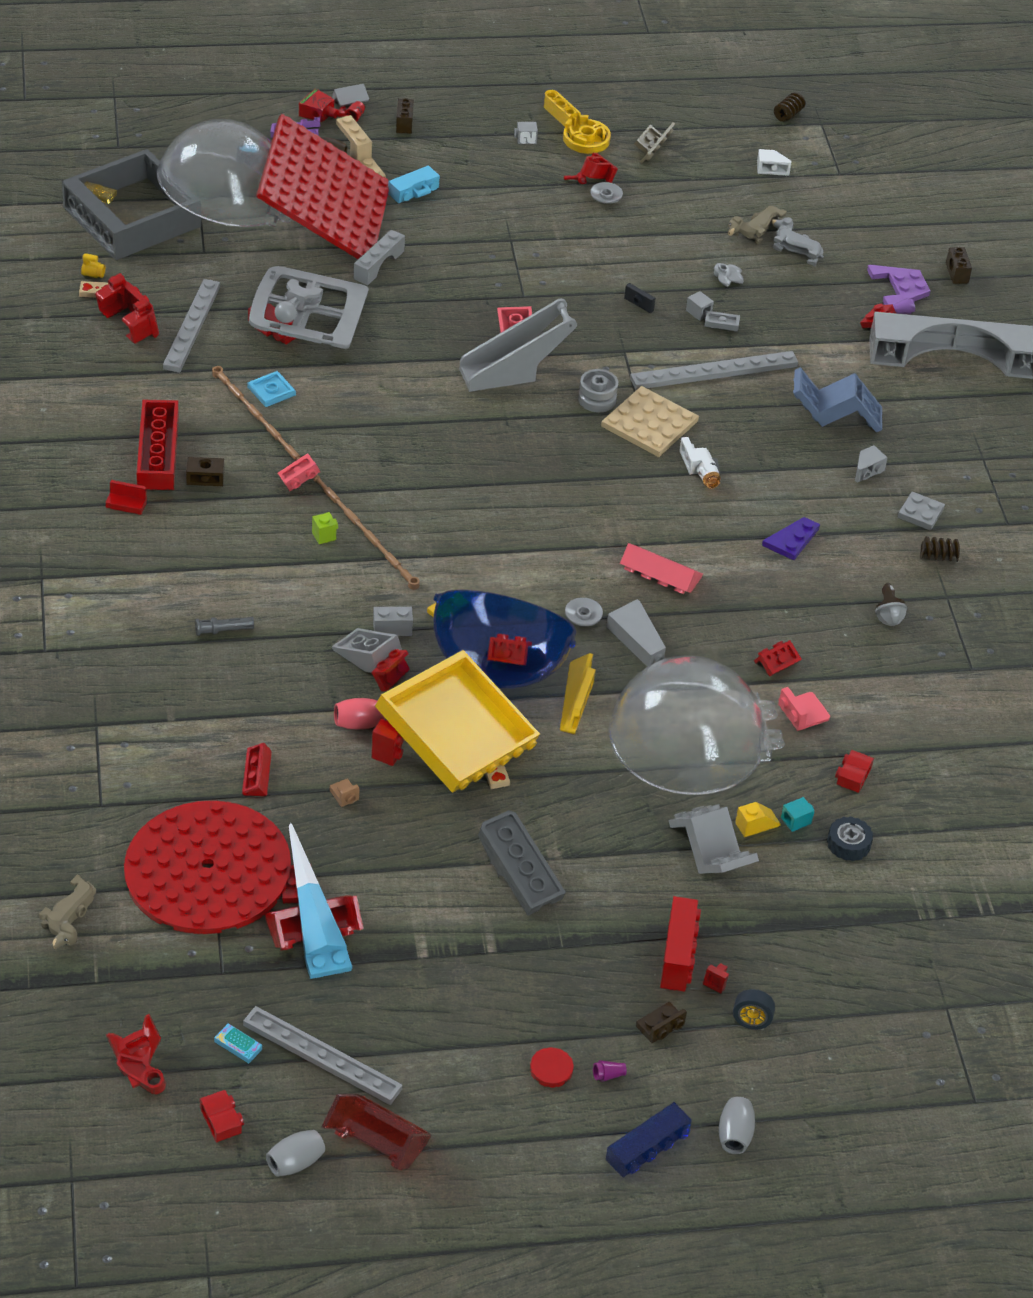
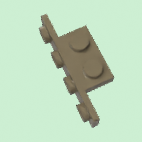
(650, 141)

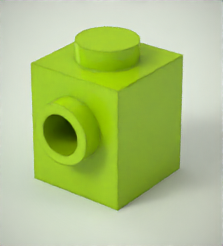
(324, 528)

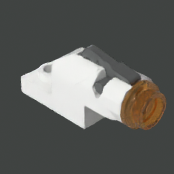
(700, 462)

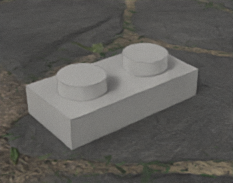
(722, 321)

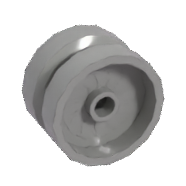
(598, 390)

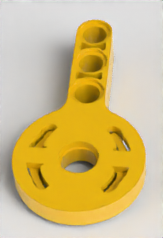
(579, 132)

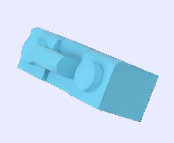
(414, 184)

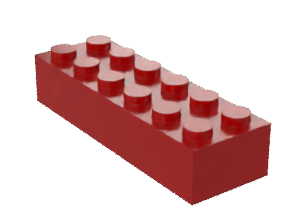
(158, 444)

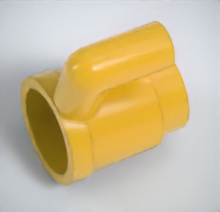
(92, 267)

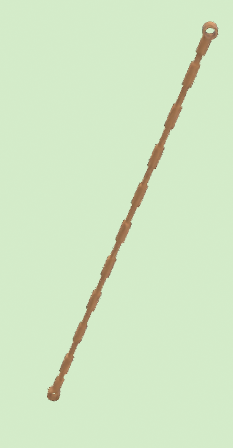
(413, 582)

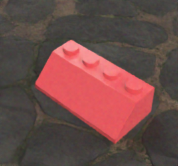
(660, 568)

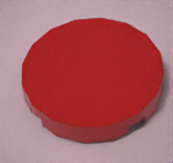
(551, 1067)

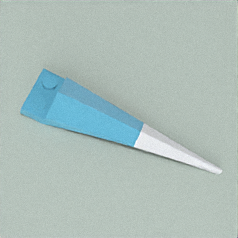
(322, 940)

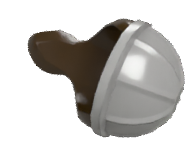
(891, 609)

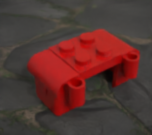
(120, 295)

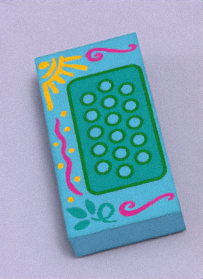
(238, 1043)

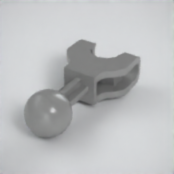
(297, 298)

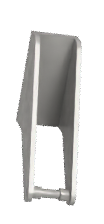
(516, 352)

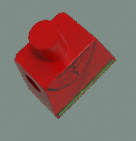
(317, 105)

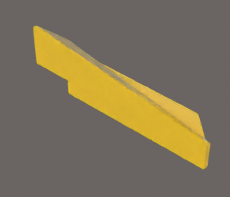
(577, 692)

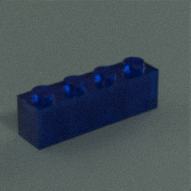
(648, 1140)

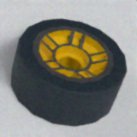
(754, 1009)

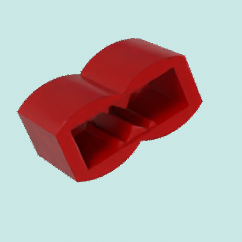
(854, 770)
(221, 1116)

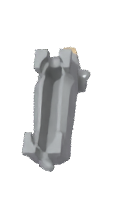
(796, 242)

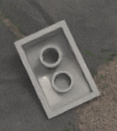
(367, 647)

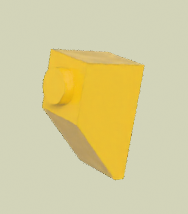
(755, 819)

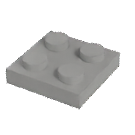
(921, 510)

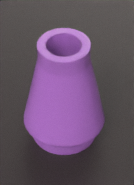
(905, 306)

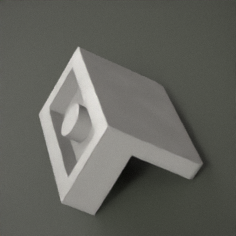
(350, 94)

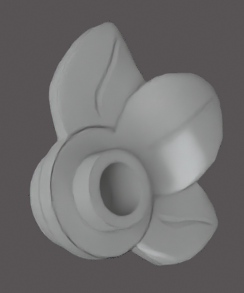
(728, 274)

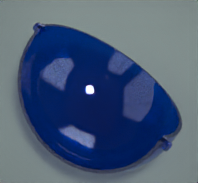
(471, 617)

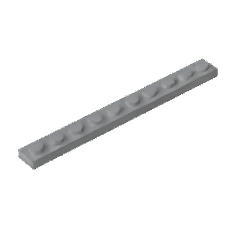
(714, 370)

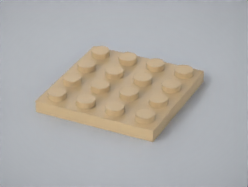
(650, 421)

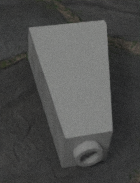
(637, 632)

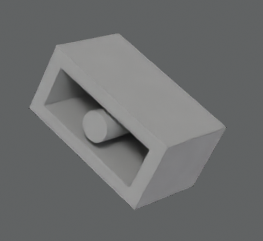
(393, 620)

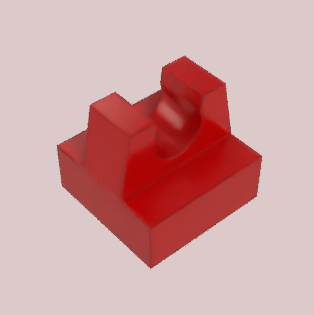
(716, 977)

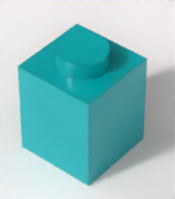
(797, 814)

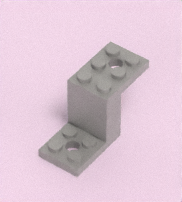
(712, 839)

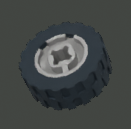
(850, 838)

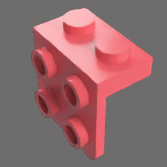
(802, 710)

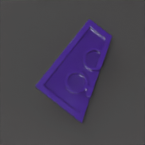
(792, 538)

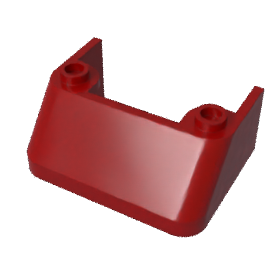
(286, 923)

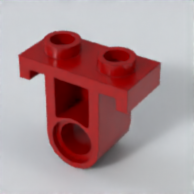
(598, 167)

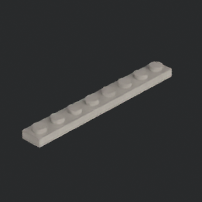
(191, 326)
(322, 1055)

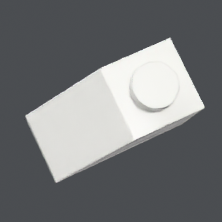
(772, 163)

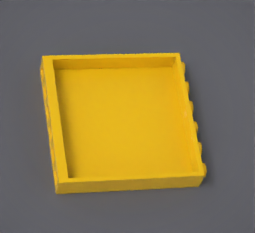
(457, 721)

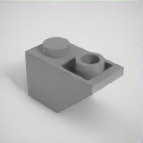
(870, 463)

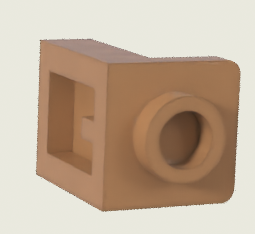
(345, 792)

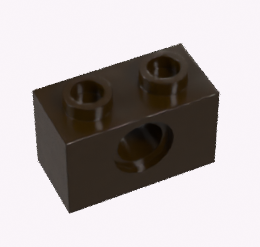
(404, 116)
(958, 265)
(205, 471)

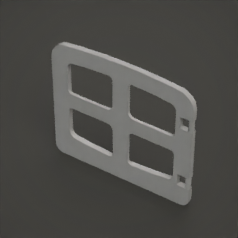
(348, 316)

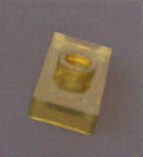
(103, 193)

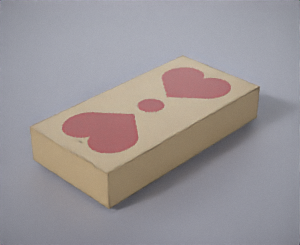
(88, 289)
(498, 778)

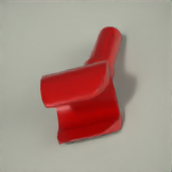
(580, 177)

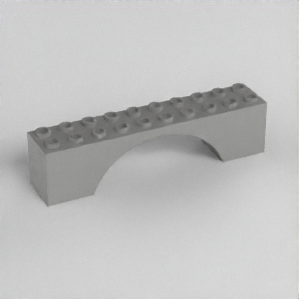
(902, 337)

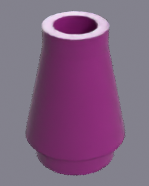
(608, 1070)

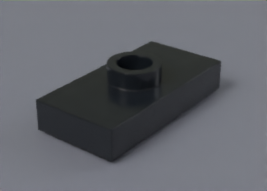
(639, 298)

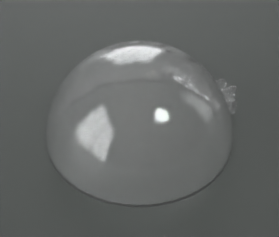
(217, 173)
(692, 726)

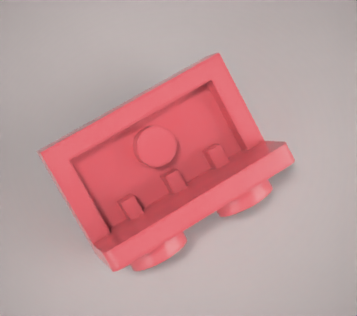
(299, 472)

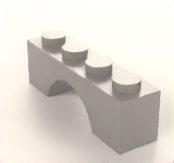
(368, 265)

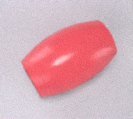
(357, 714)

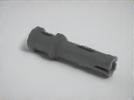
(214, 625)

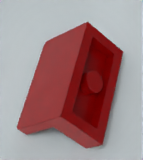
(126, 497)

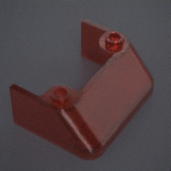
(378, 1127)

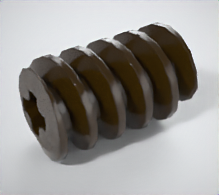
(789, 107)
(940, 547)

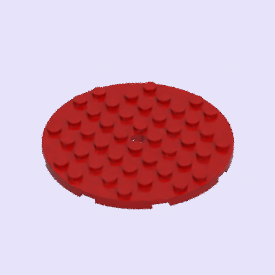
(175, 889)

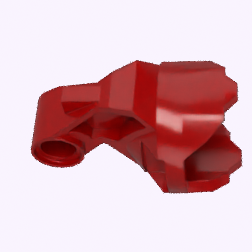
(136, 1057)

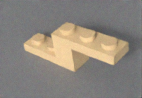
(359, 143)

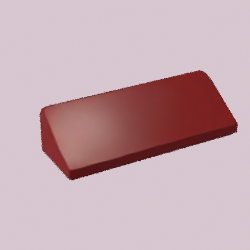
(257, 770)

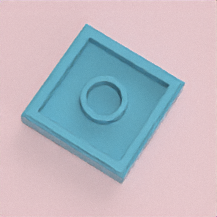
(271, 389)

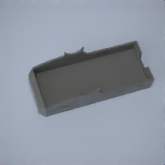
(520, 862)

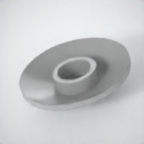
(606, 192)
(583, 611)

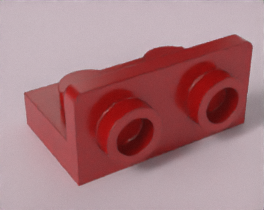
(508, 650)
(779, 658)
(391, 669)

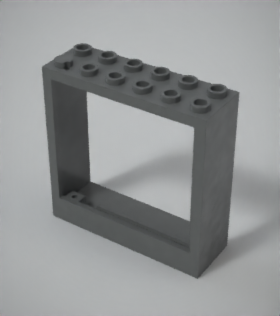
(105, 226)

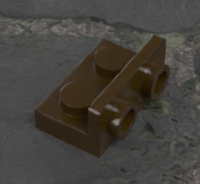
(661, 1022)

